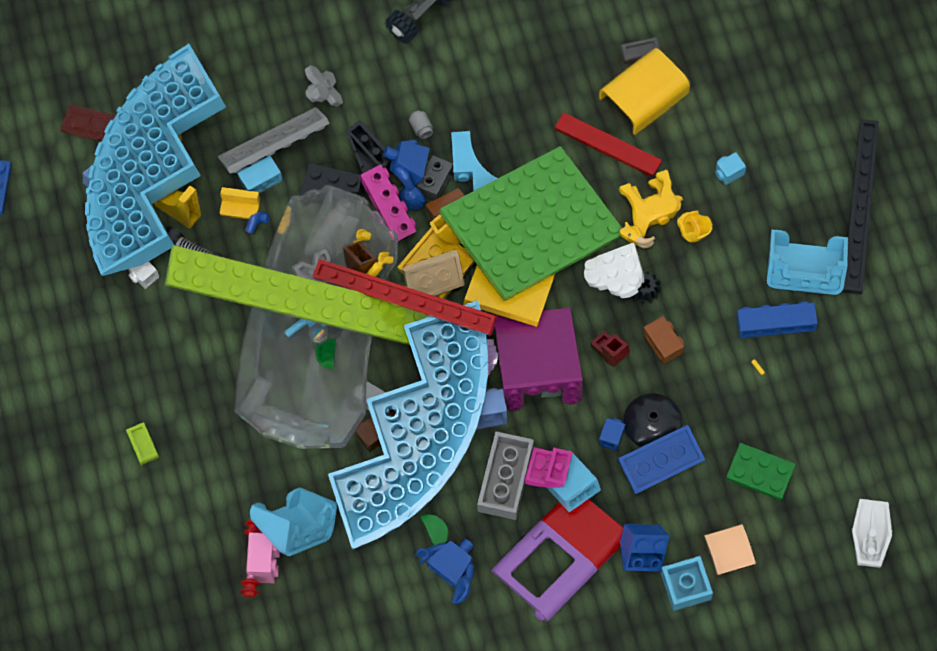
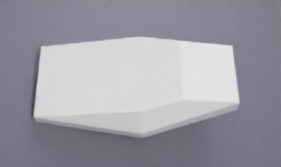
(871, 532)

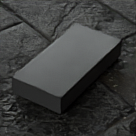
(636, 50)

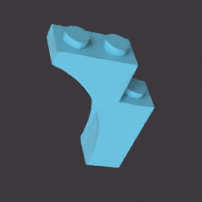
(465, 162)

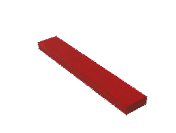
(608, 144)

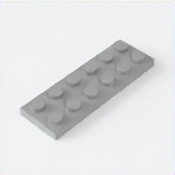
(272, 140)

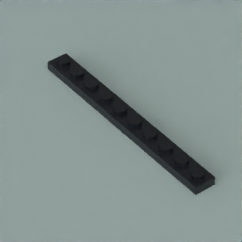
(861, 205)

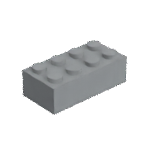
(505, 475)

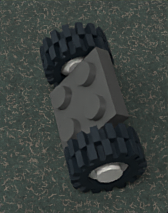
(401, 22)

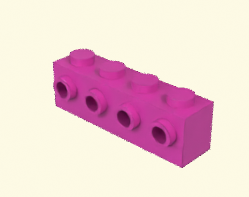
(387, 202)

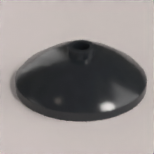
(642, 428)

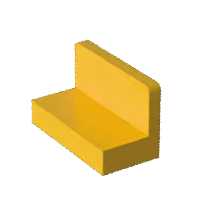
(239, 203)

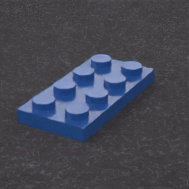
(661, 459)

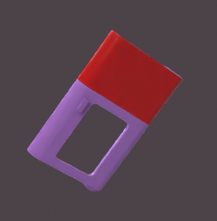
(583, 533)

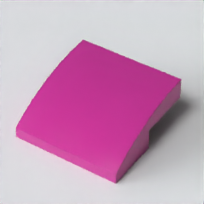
(548, 467)

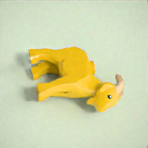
(651, 210)

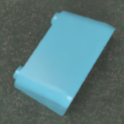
(807, 266)
(300, 524)

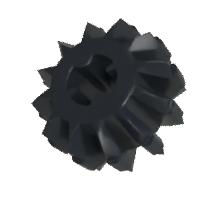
(651, 292)

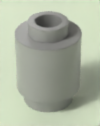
(421, 124)

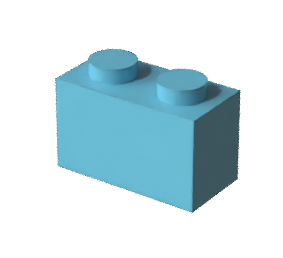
(260, 175)

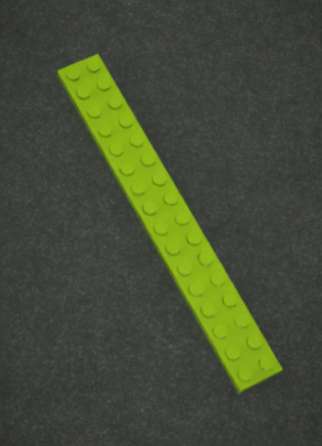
(287, 294)

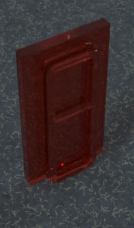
(86, 122)

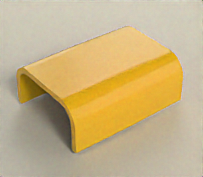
(647, 88)

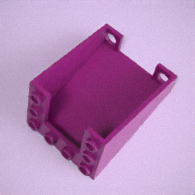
(538, 358)

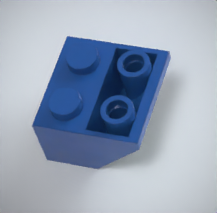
(643, 547)

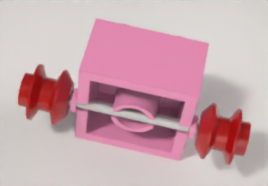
(261, 561)

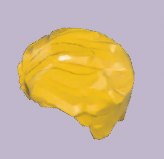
(694, 226)

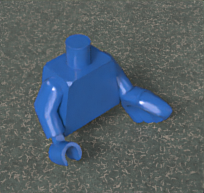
(409, 165)
(452, 565)

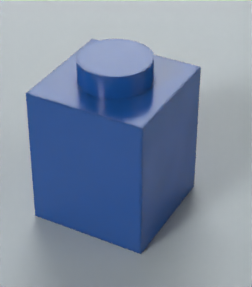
(612, 434)

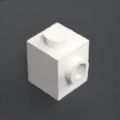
(144, 274)

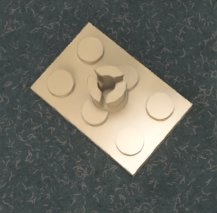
(435, 274)

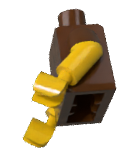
(361, 259)

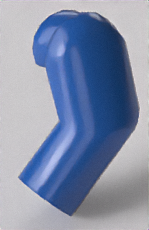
(256, 219)

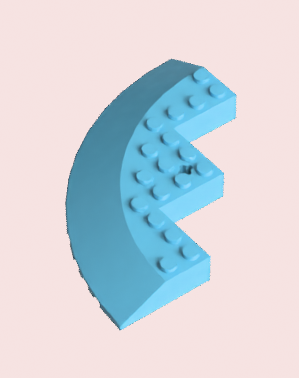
(145, 161)
(424, 436)

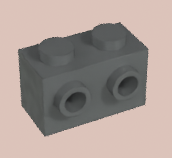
(435, 178)

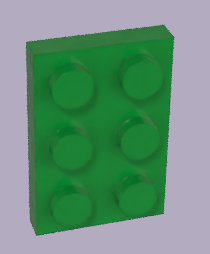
(760, 471)

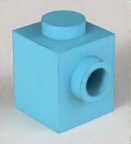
(730, 168)

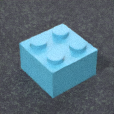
(686, 583)

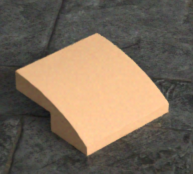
(729, 549)

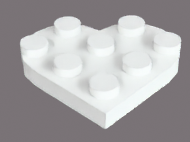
(616, 271)

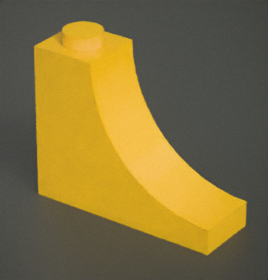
(181, 206)

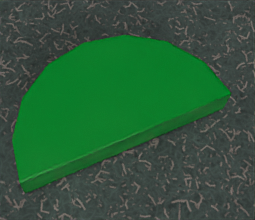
(325, 353)
(435, 528)

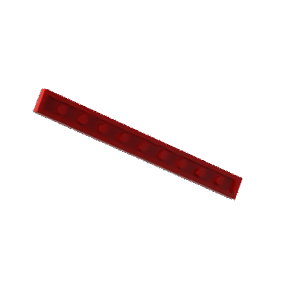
(405, 297)

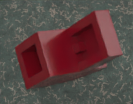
(611, 348)

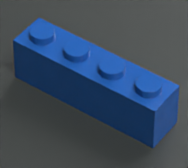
(776, 319)

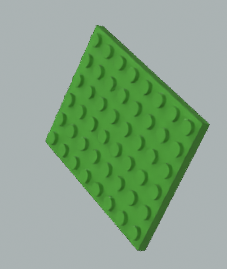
(531, 223)

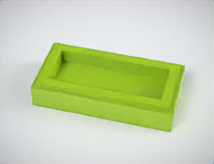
(142, 443)

